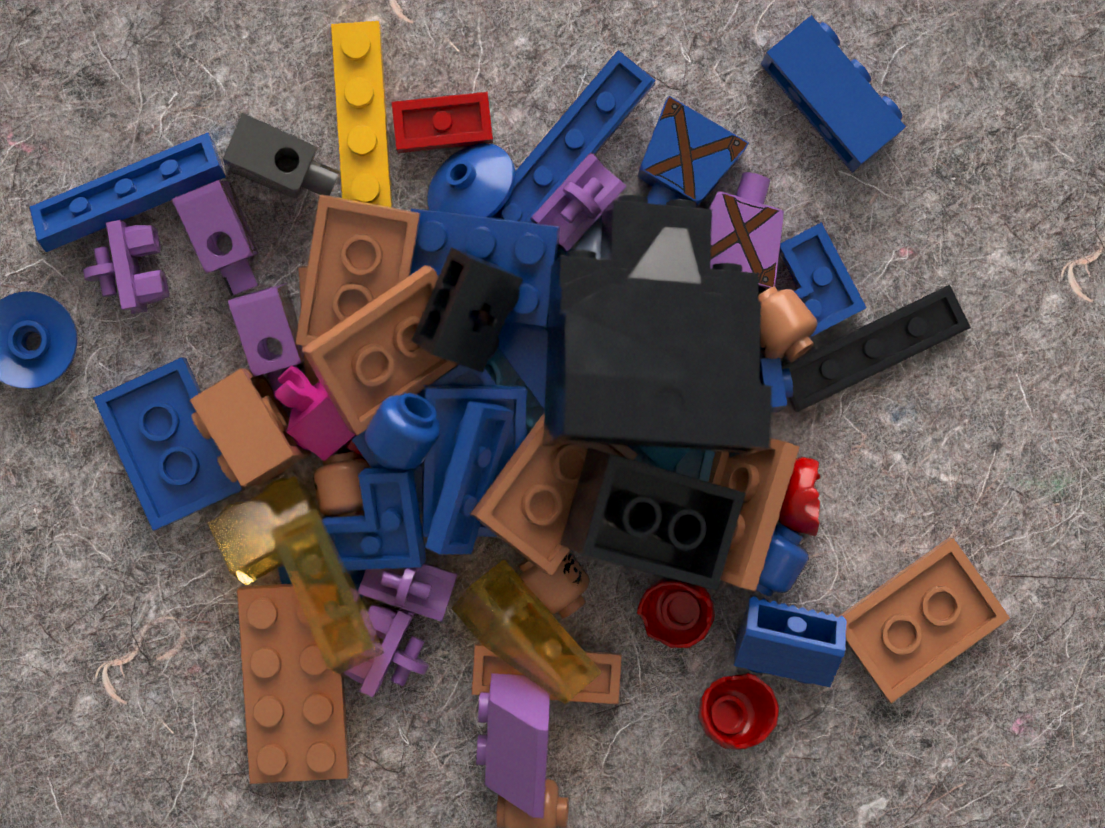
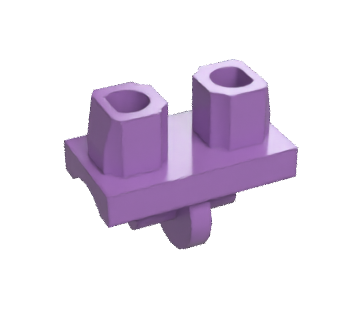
(579, 200)
(126, 246)
(413, 589)
(391, 627)

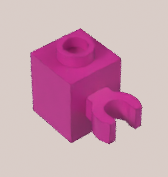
(313, 417)

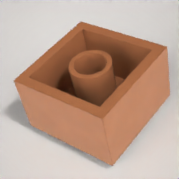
(247, 428)

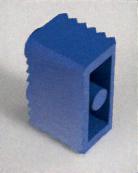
(790, 642)

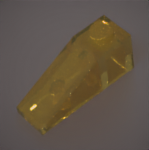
(326, 593)
(524, 633)

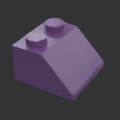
(515, 740)

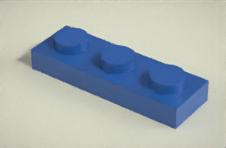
(468, 477)

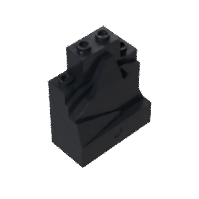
(655, 339)

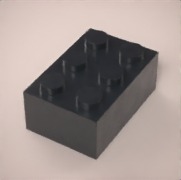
(652, 519)

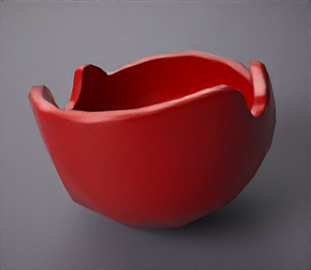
(801, 500)
(676, 612)
(738, 711)

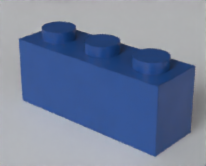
(833, 92)

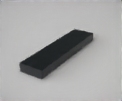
(875, 347)

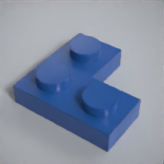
(821, 277)
(391, 527)

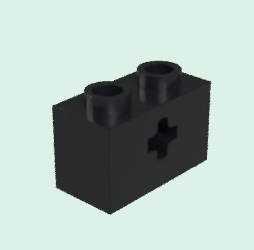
(466, 285)

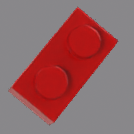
(442, 122)

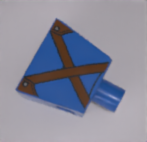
(687, 155)

